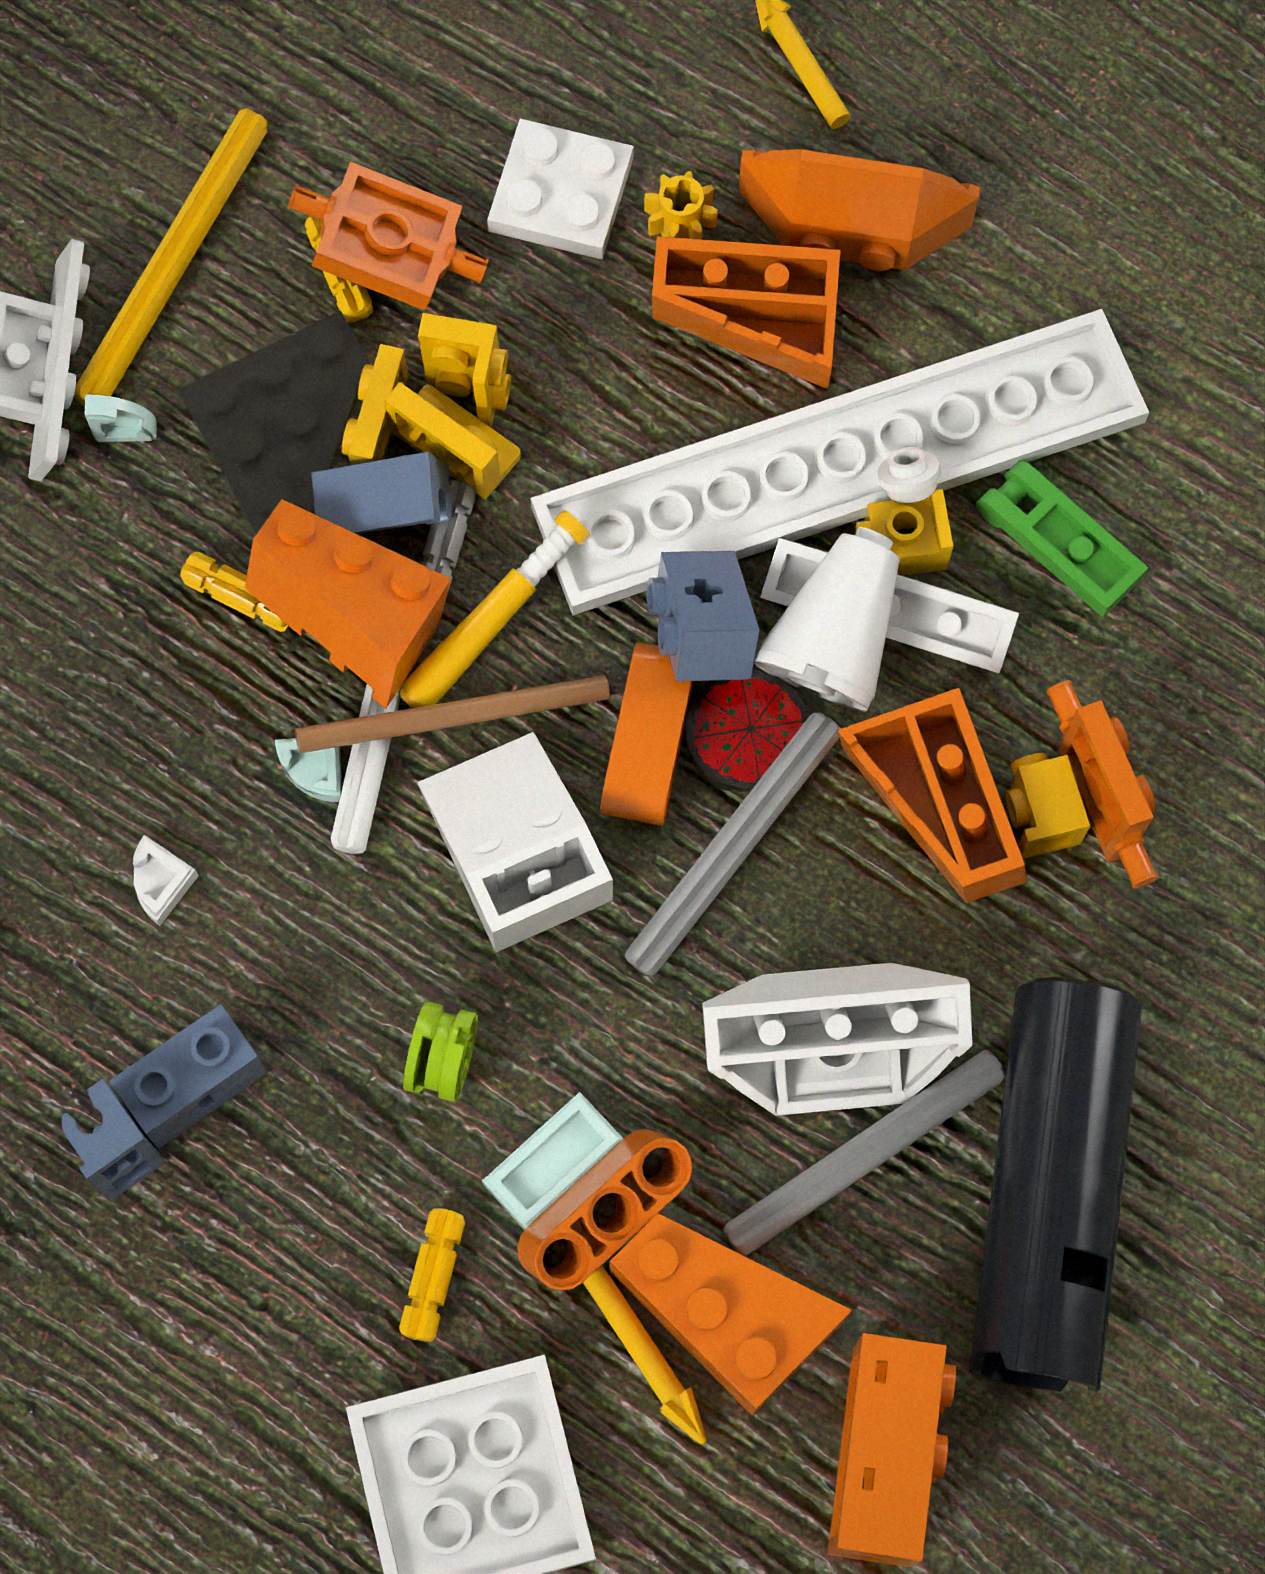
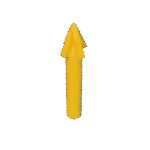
(774, 18)
(678, 1403)

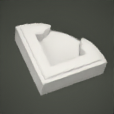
(159, 879)

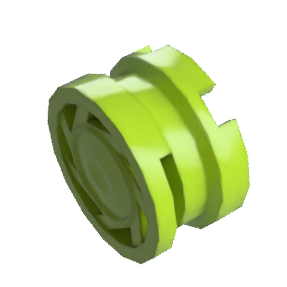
(440, 1052)

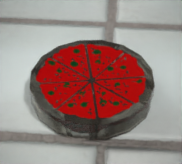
(741, 728)

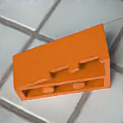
(347, 594)
(941, 790)

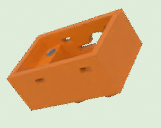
(892, 1446)

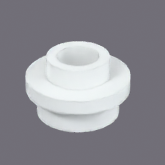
(909, 474)

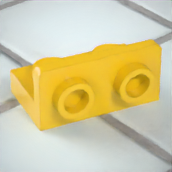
(465, 359)
(453, 435)

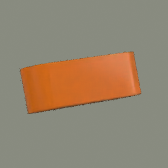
(646, 739)
(636, 1204)

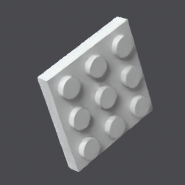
(472, 1476)

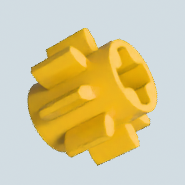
(680, 194)

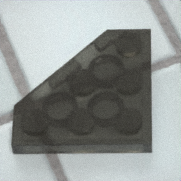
(279, 414)

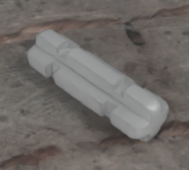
(446, 538)

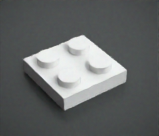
(560, 188)

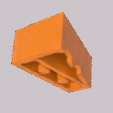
(752, 300)
(726, 1309)

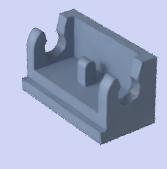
(384, 493)
(117, 1150)

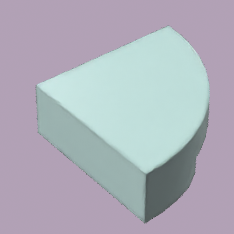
(119, 419)
(312, 772)

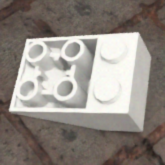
(517, 841)

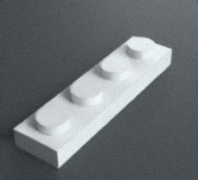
(919, 611)

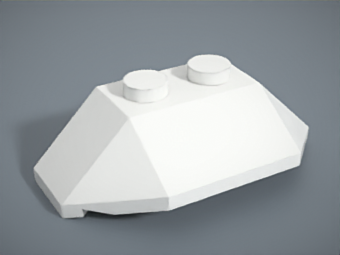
(837, 1035)

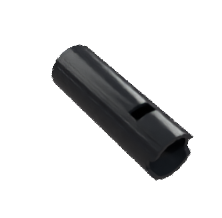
(1057, 1185)

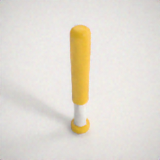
(467, 641)

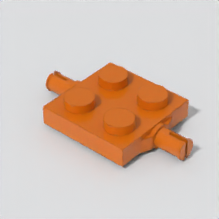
(387, 235)
(1112, 795)

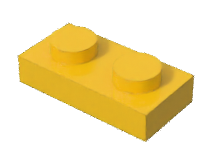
(370, 435)

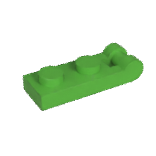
(1063, 538)

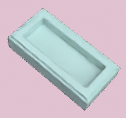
(551, 1160)

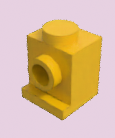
(925, 548)
(1045, 804)

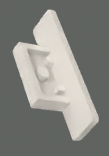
(36, 358)

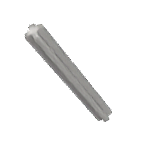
(732, 844)
(864, 1153)

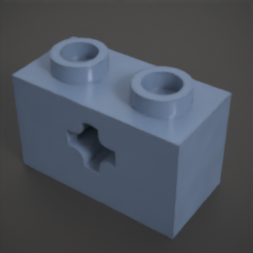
(703, 615)
(188, 1076)

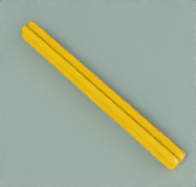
(172, 256)

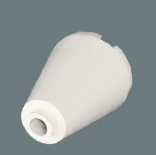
(837, 623)

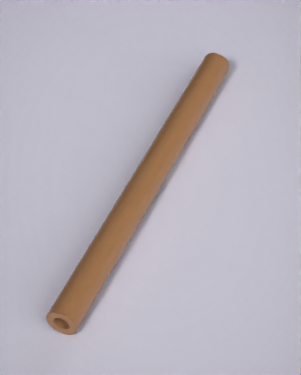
(451, 714)

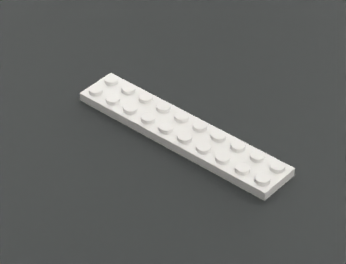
(824, 459)

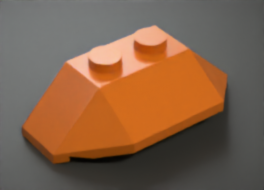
(863, 207)

